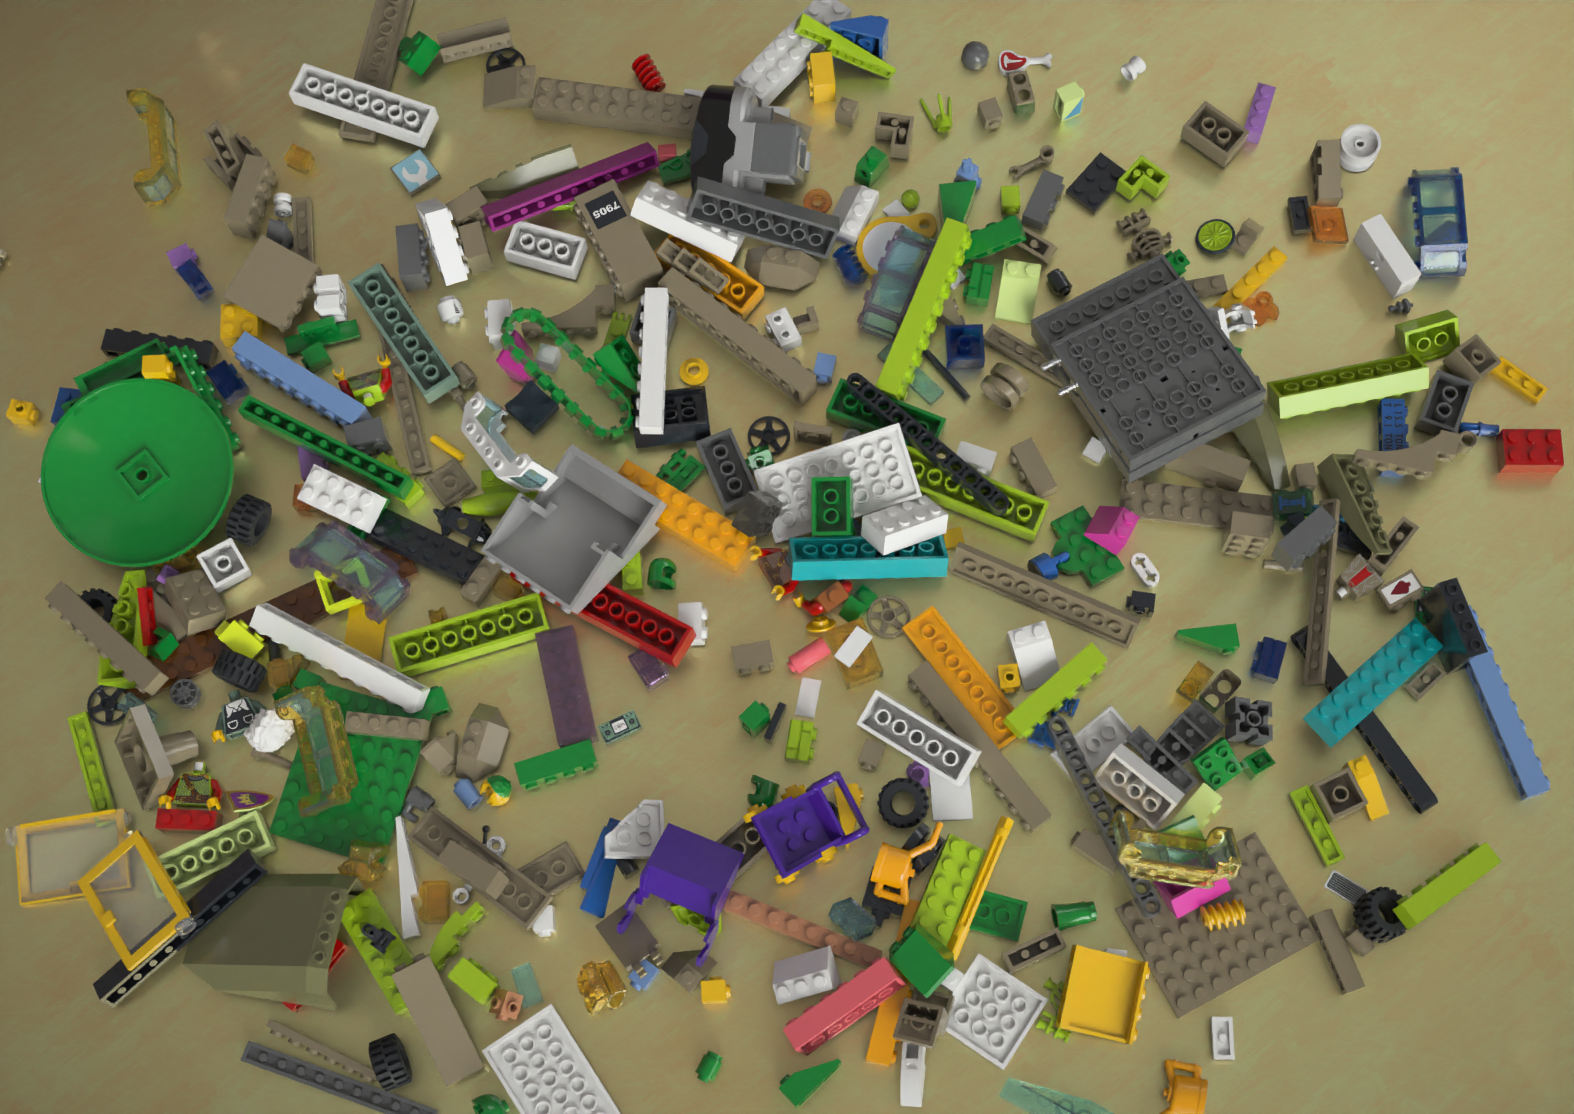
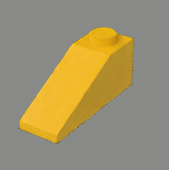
(1369, 785)
(846, 816)

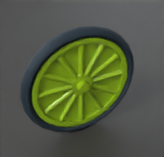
(1215, 236)

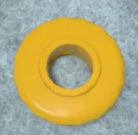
(697, 378)
(820, 624)

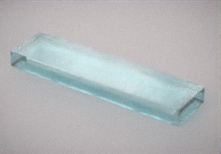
(922, 383)

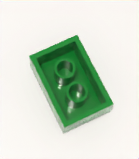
(832, 506)

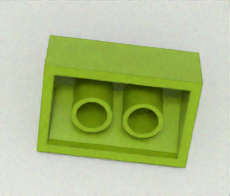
(1429, 335)

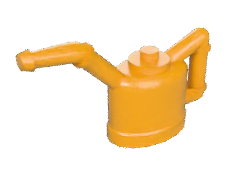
(894, 867)
(1184, 1093)

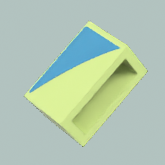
(1068, 101)

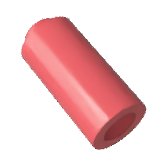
(808, 656)

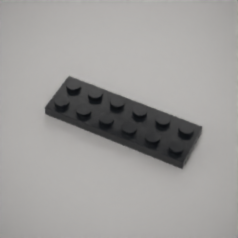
(425, 546)

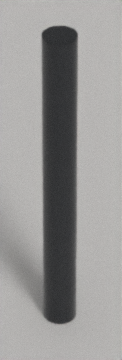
(946, 374)

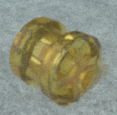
(438, 615)

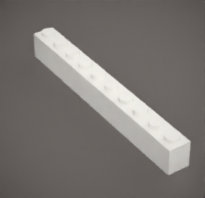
(339, 657)

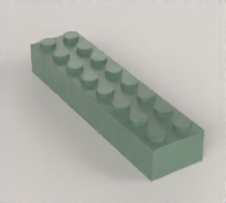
(404, 333)

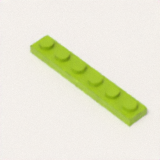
(90, 762)

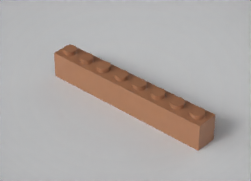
(800, 929)

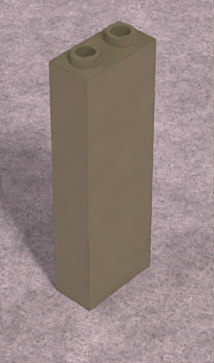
(437, 1019)

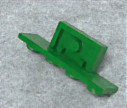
(323, 330)

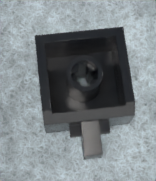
(882, 907)

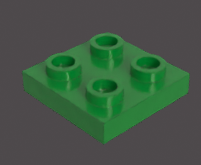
(1216, 764)

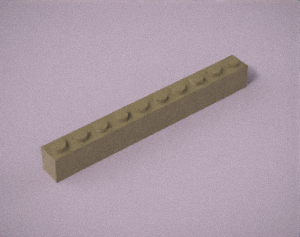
(991, 761)

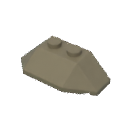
(781, 267)
(481, 743)

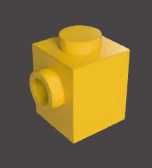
(22, 412)
(1008, 678)
(715, 990)

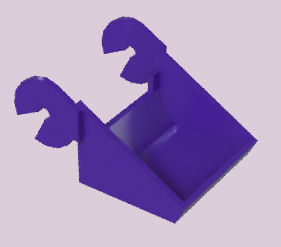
(690, 874)

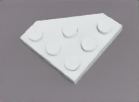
(637, 833)

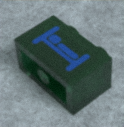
(1292, 502)

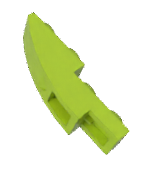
(457, 926)

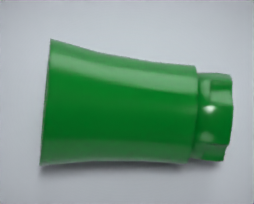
(1073, 914)

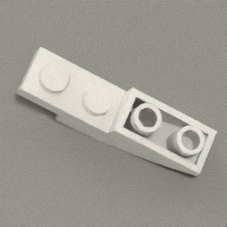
(912, 1074)

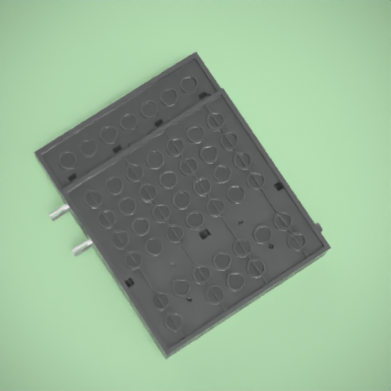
(1148, 367)

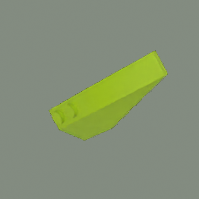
(127, 622)

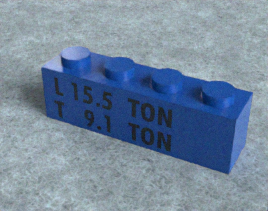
(1391, 428)

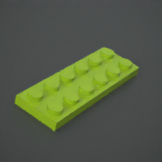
(948, 888)

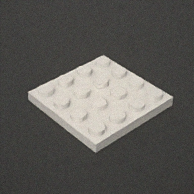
(993, 1011)

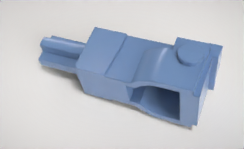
(968, 172)

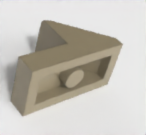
(1246, 236)

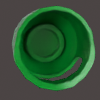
(655, 576)
(765, 792)

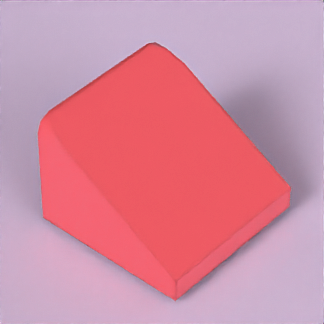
(666, 152)

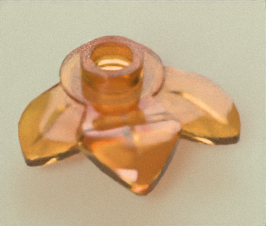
(1262, 310)

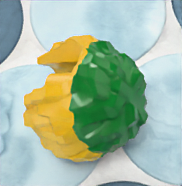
(497, 790)

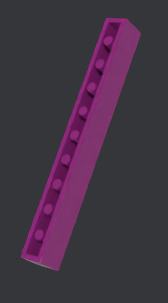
(567, 186)

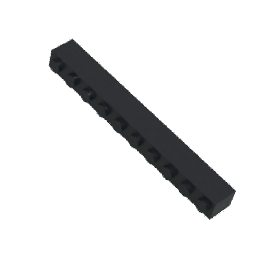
(204, 908)

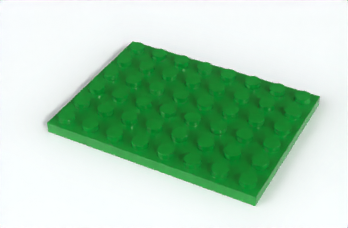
(383, 775)

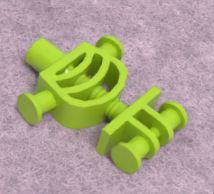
(1048, 1026)

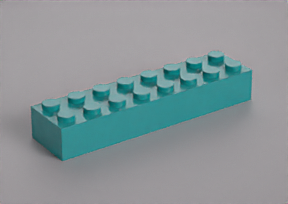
(857, 559)
(1372, 682)

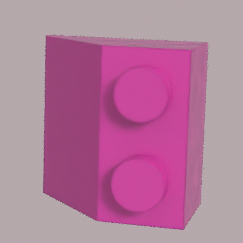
(1111, 527)

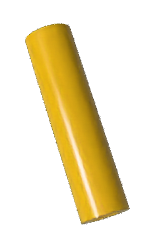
(447, 447)

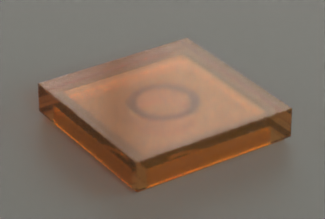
(1327, 225)

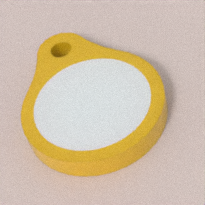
(875, 236)

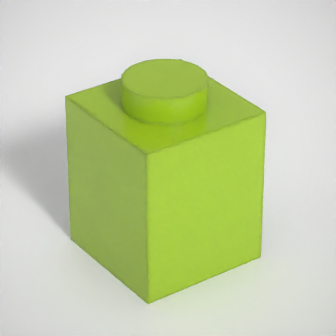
(1010, 200)

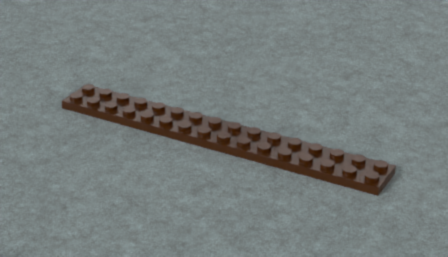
(200, 651)

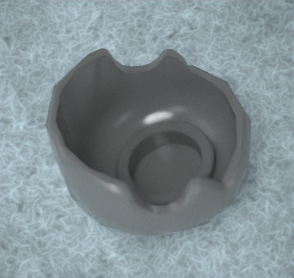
(975, 55)

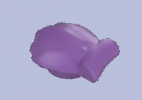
(918, 773)

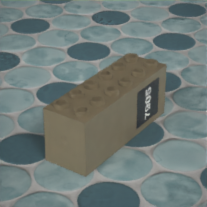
(618, 240)

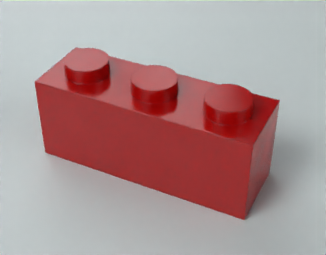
(187, 821)

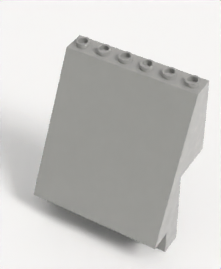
(574, 531)

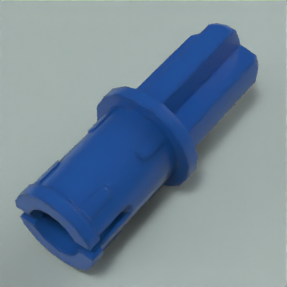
(1479, 428)

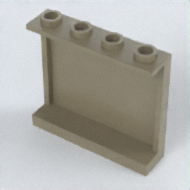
(272, 283)

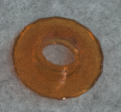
(818, 194)

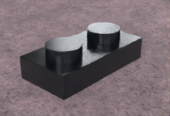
(1299, 214)

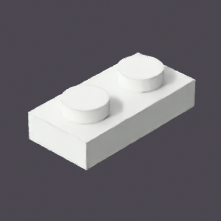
(1222, 1038)

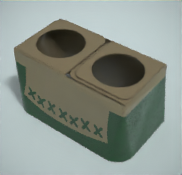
(1020, 106)
(1227, 675)

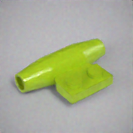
(496, 497)

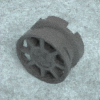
(185, 694)

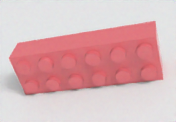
(844, 1006)

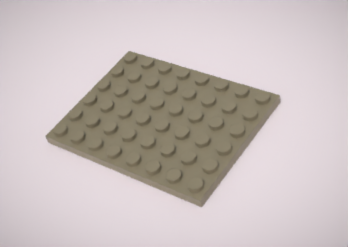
(1202, 964)

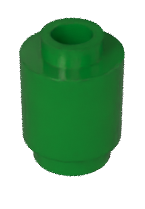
(709, 1067)

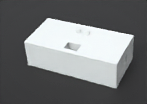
(1387, 256)

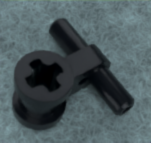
(380, 938)

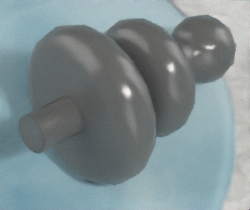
(1404, 306)

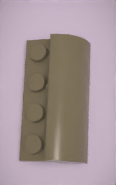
(164, 613)

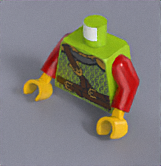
(368, 386)
(194, 790)

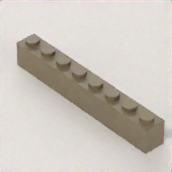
(106, 638)

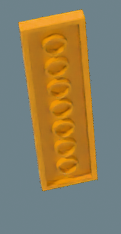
(961, 674)

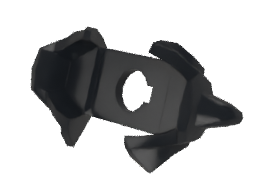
(476, 530)

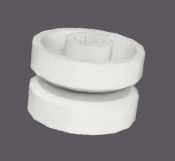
(1359, 147)

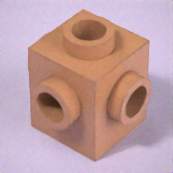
(505, 1004)

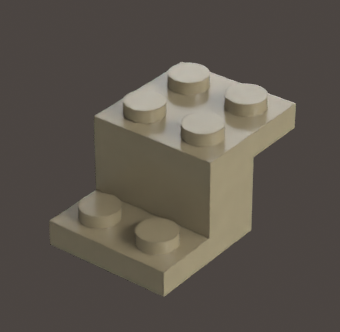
(923, 1018)

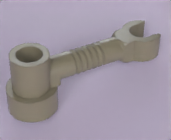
(1046, 157)

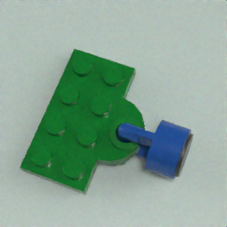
(1076, 552)

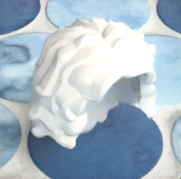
(268, 731)

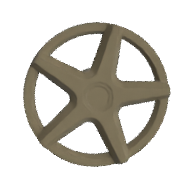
(888, 616)

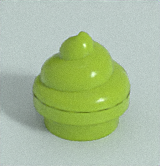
(910, 198)

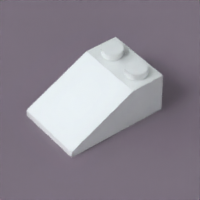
(1034, 653)

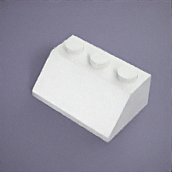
(855, 211)
(805, 975)

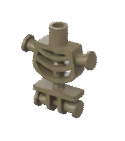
(1149, 237)

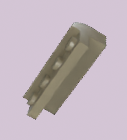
(475, 39)

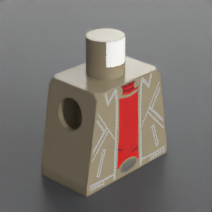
(1357, 580)

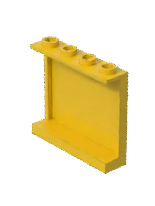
(1102, 994)

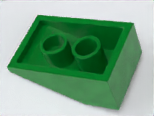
(619, 362)
(804, 1083)

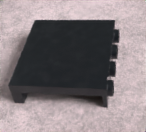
(1452, 625)

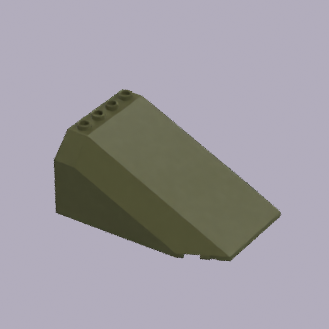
(276, 939)

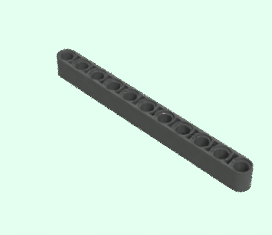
(1094, 808)

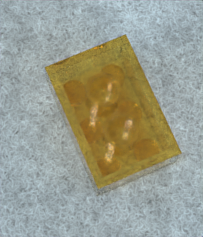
(865, 667)

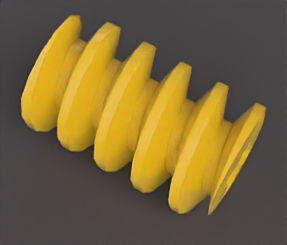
(1223, 914)

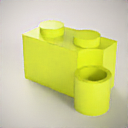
(239, 638)

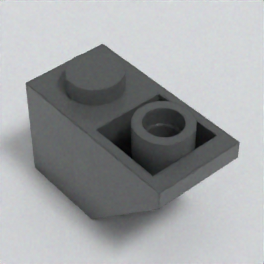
(280, 233)

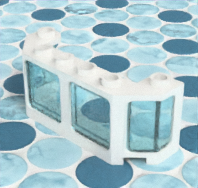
(482, 428)

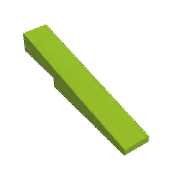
(841, 47)

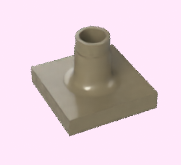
(149, 756)

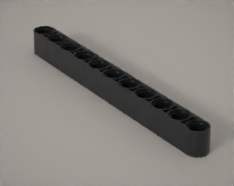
(931, 451)
(1378, 739)

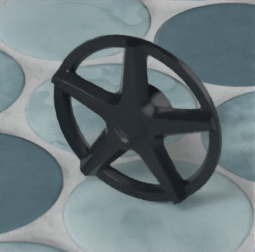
(504, 62)
(769, 435)
(107, 704)

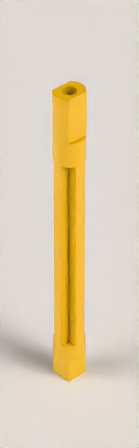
(962, 926)

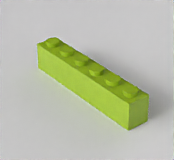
(1055, 691)
(1447, 885)

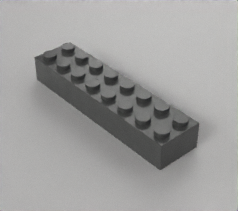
(762, 217)

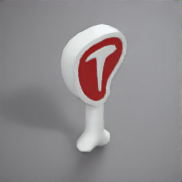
(1010, 62)

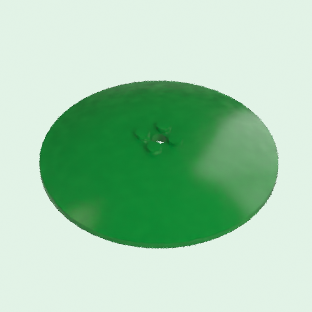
(96, 462)

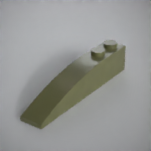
(539, 170)
(1265, 449)
(1357, 505)

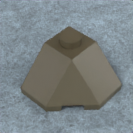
(442, 752)
(683, 969)

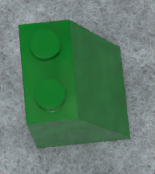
(956, 200)
(922, 959)

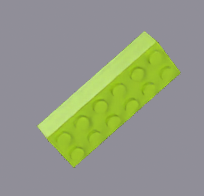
(369, 908)

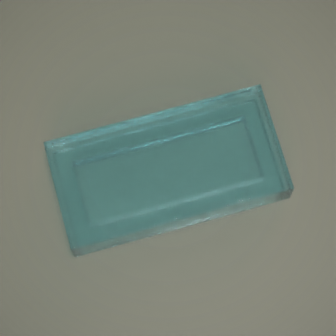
(527, 985)

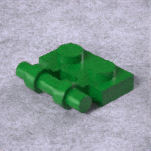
(684, 474)

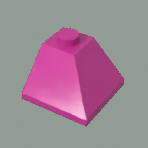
(510, 367)

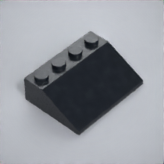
(684, 418)

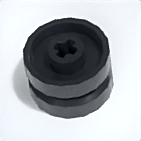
(917, 838)

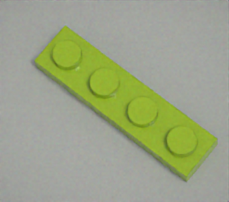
(1316, 825)

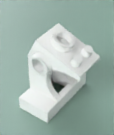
(1240, 317)

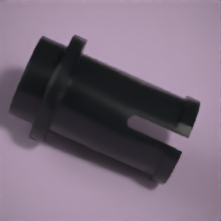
(273, 649)

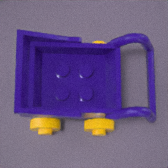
(803, 827)

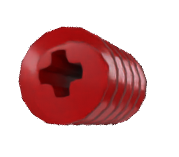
(648, 73)

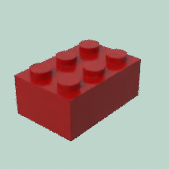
(1529, 451)

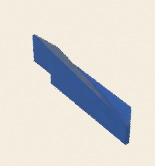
(598, 876)

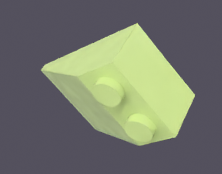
(1018, 291)

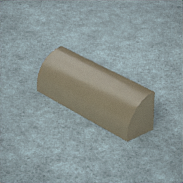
(1337, 951)

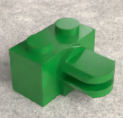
(418, 52)

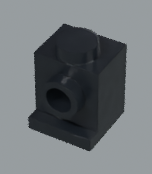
(1141, 603)

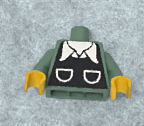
(235, 717)

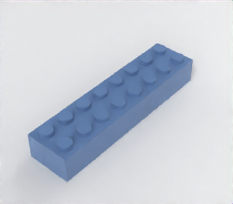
(298, 382)

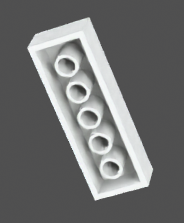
(668, 213)
(919, 737)

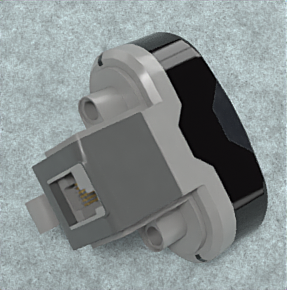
(741, 143)

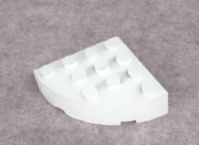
(442, 240)

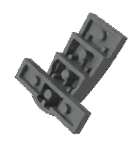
(1178, 744)

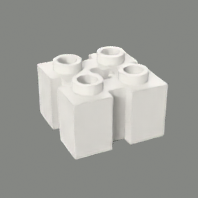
(331, 297)

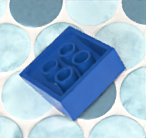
(866, 32)

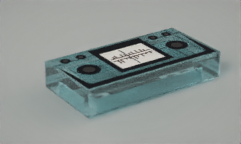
(620, 727)

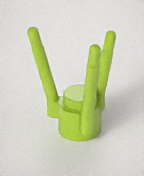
(943, 122)

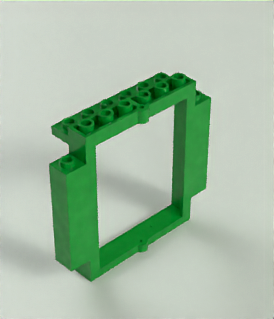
(130, 366)

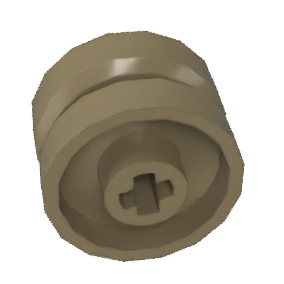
(1004, 386)

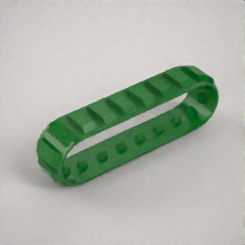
(575, 353)

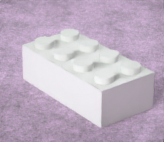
(545, 249)
(342, 498)
(904, 524)
(1138, 786)

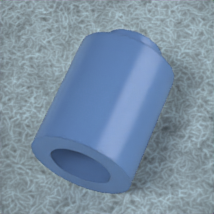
(467, 793)

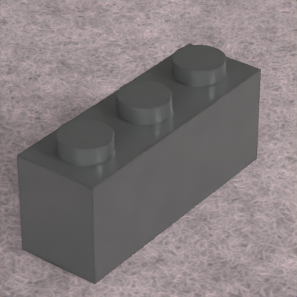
(1043, 200)

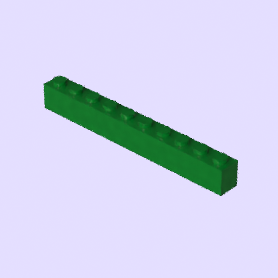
(326, 447)

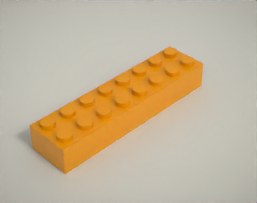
(693, 521)

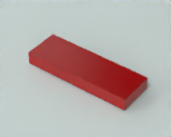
(147, 615)

